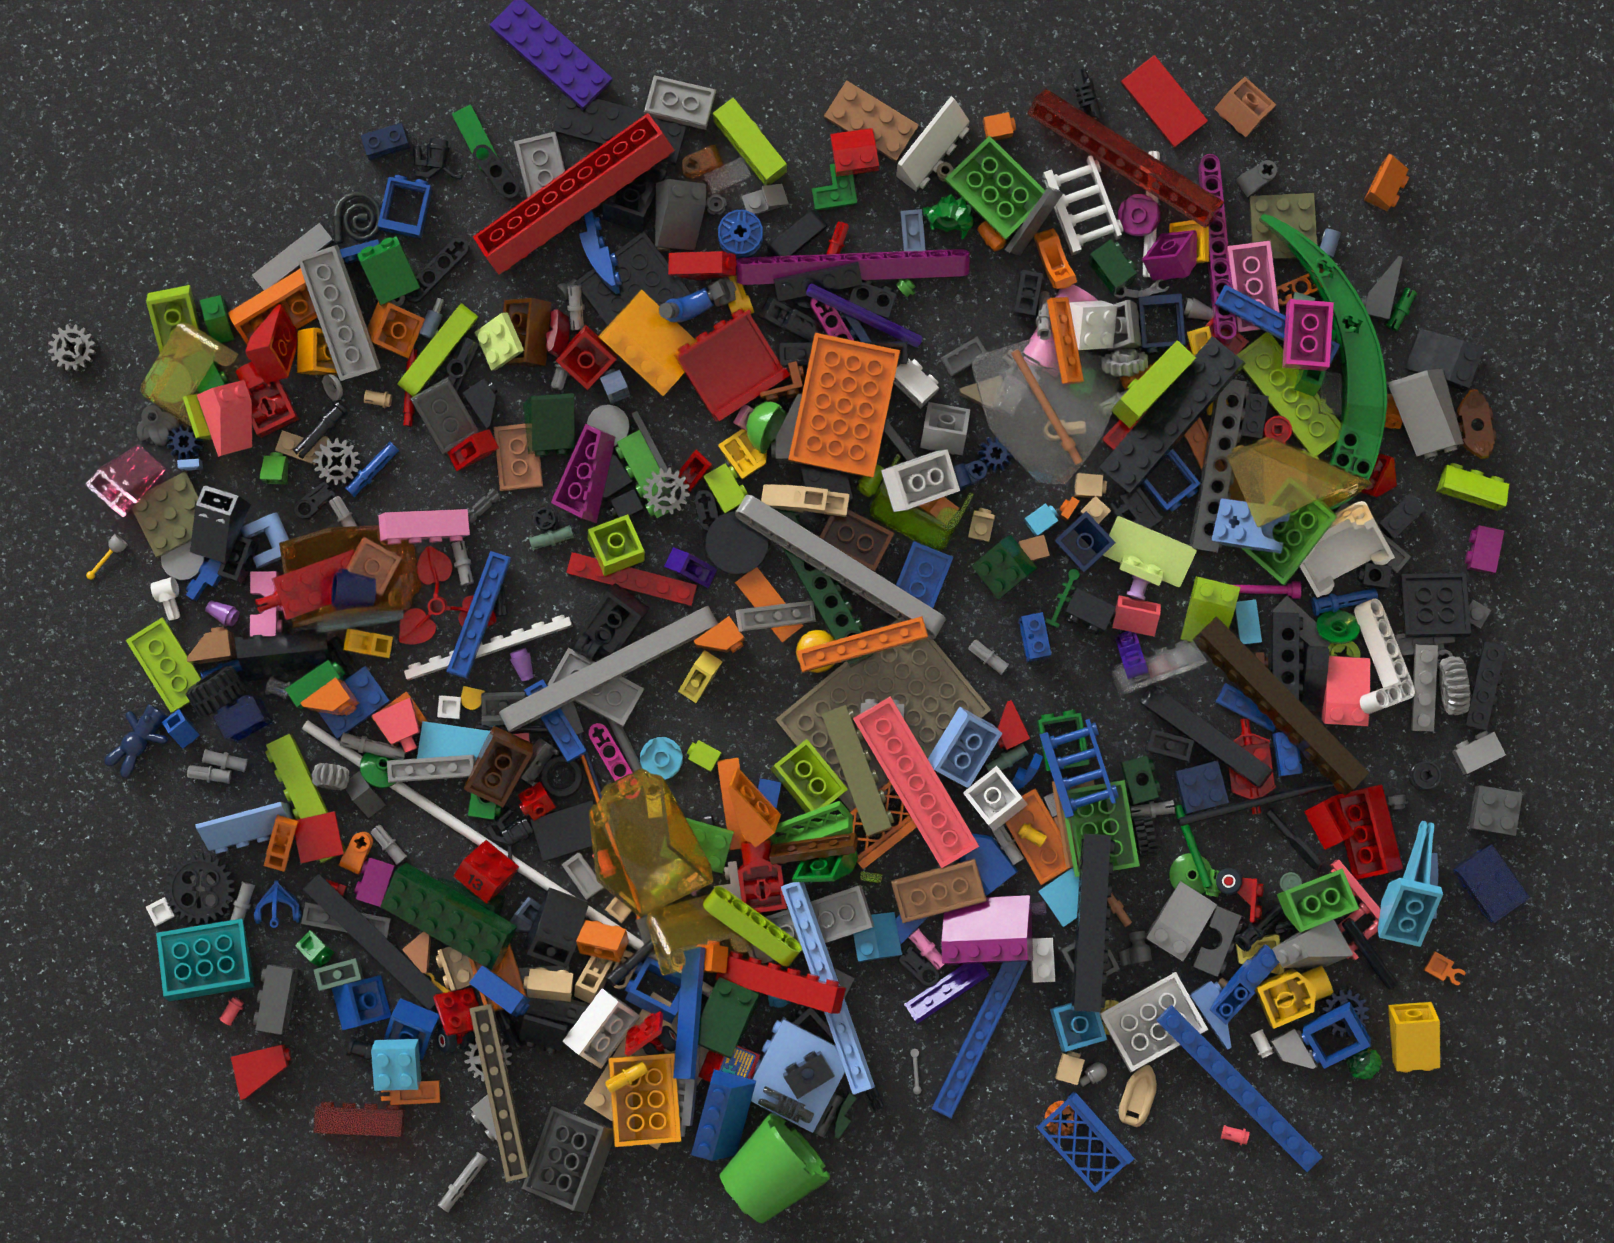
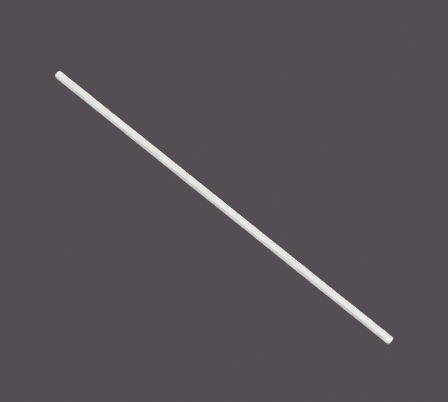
(470, 833)

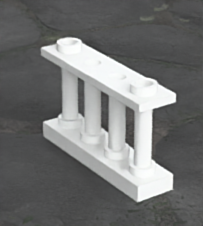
(1068, 221)

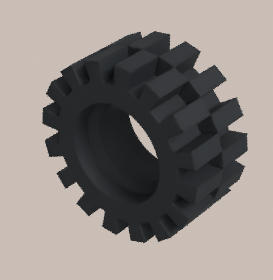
(1145, 836)

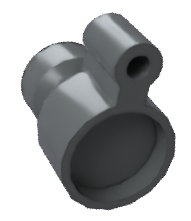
(1139, 952)

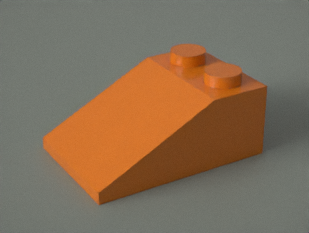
(753, 811)

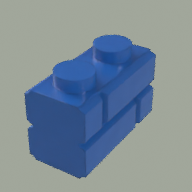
(1286, 755)

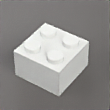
(1094, 324)
(995, 798)

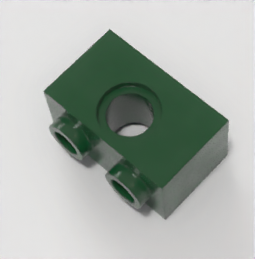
(1131, 770)

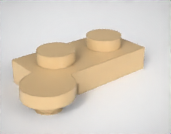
(289, 441)

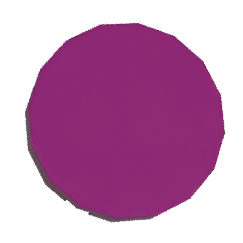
(1139, 215)

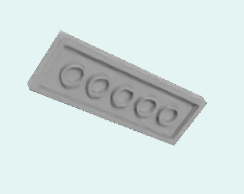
(338, 313)
(836, 915)

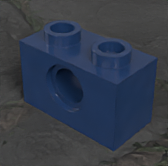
(385, 141)

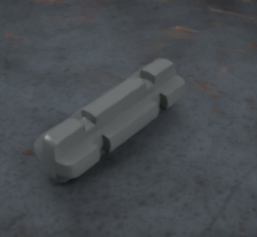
(482, 505)

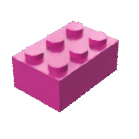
(1308, 335)

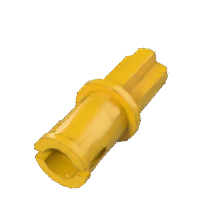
(626, 1077)

